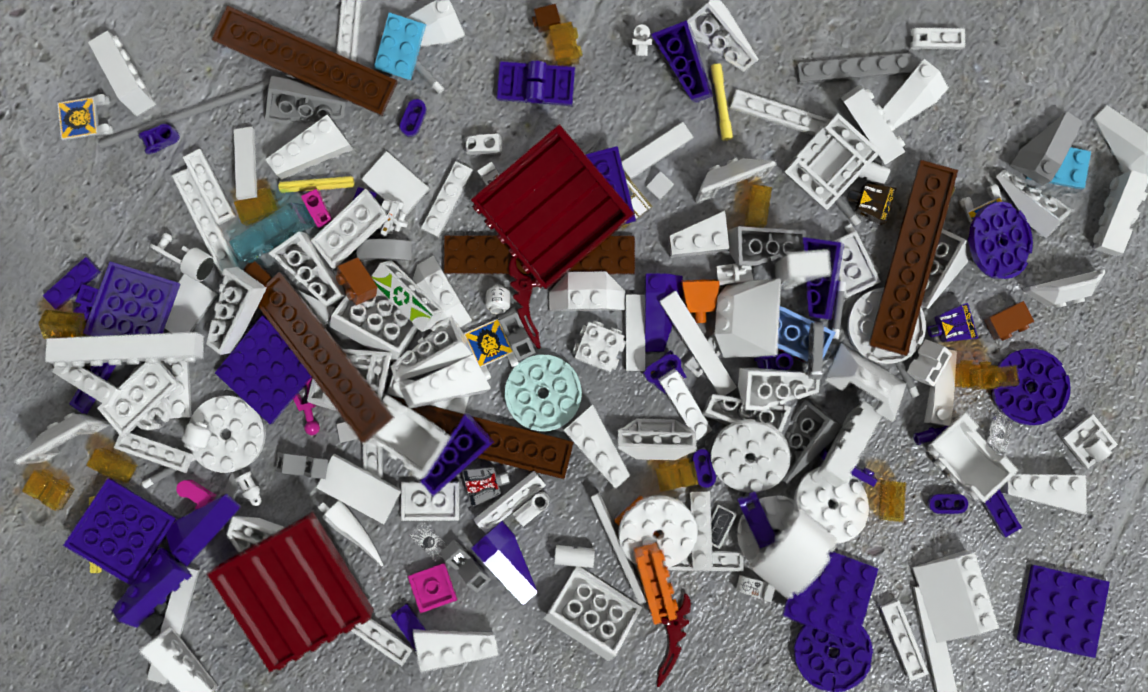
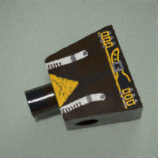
(873, 202)

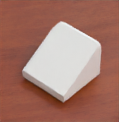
(660, 185)
(345, 432)

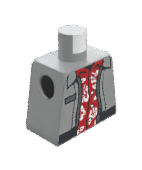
(483, 484)

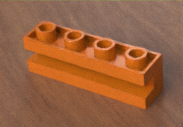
(655, 582)

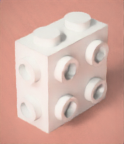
(599, 346)

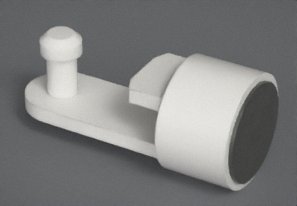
(195, 262)

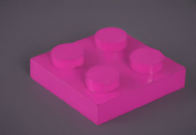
(432, 587)

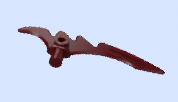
(523, 285)
(675, 635)

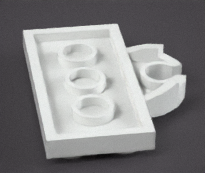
(180, 398)
(141, 399)

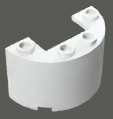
(410, 438)
(969, 460)
(795, 556)

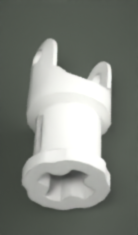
(252, 492)

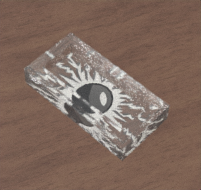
(999, 432)
(428, 541)

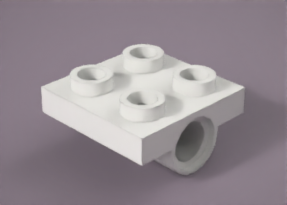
(1089, 441)

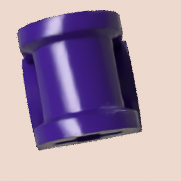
(155, 139)
(771, 362)

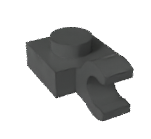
(155, 620)

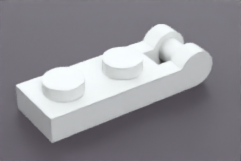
(937, 38)

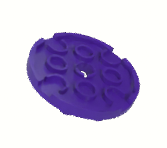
(987, 227)
(1050, 390)
(828, 672)

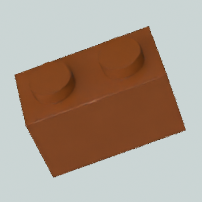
(356, 281)
(1008, 321)

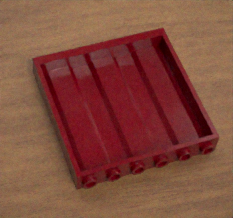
(552, 207)
(291, 592)

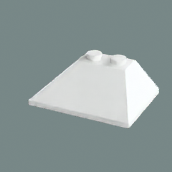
(832, 161)
(733, 172)
(748, 318)
(370, 364)
(854, 368)
(46, 444)

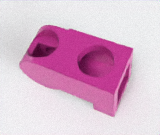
(317, 207)
(195, 492)

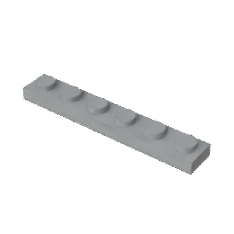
(854, 68)

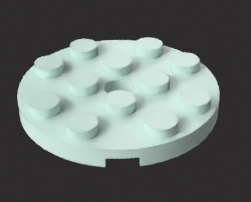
(523, 388)

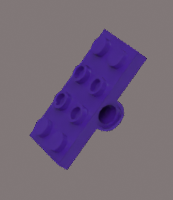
(536, 83)

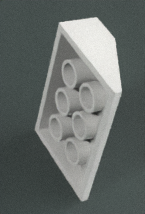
(375, 325)
(955, 596)
(593, 613)

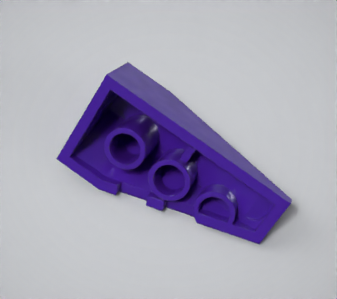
(656, 320)
(194, 531)
(504, 558)

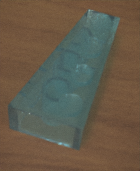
(272, 232)

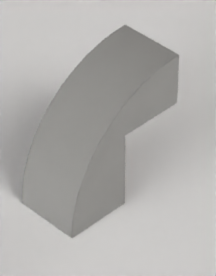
(384, 250)
(516, 334)
(301, 465)
(466, 566)

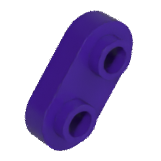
(413, 118)
(662, 367)
(704, 468)
(947, 503)

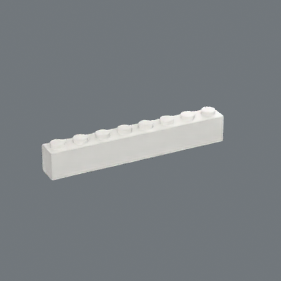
(124, 349)

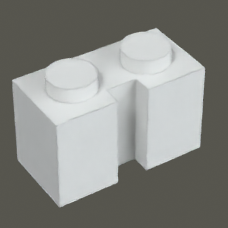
(930, 363)

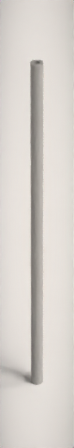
(189, 112)

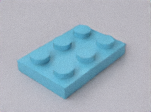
(400, 46)
(1073, 169)

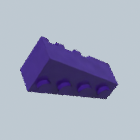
(682, 53)
(822, 291)
(462, 448)
(150, 588)

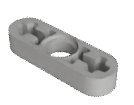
(815, 350)

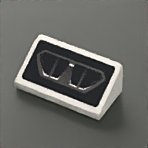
(721, 523)

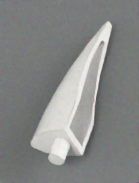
(345, 523)

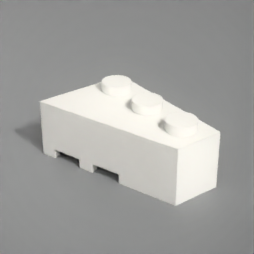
(701, 238)

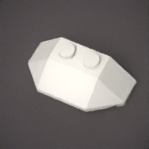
(436, 285)
(1066, 289)
(587, 293)
(656, 439)
(249, 530)

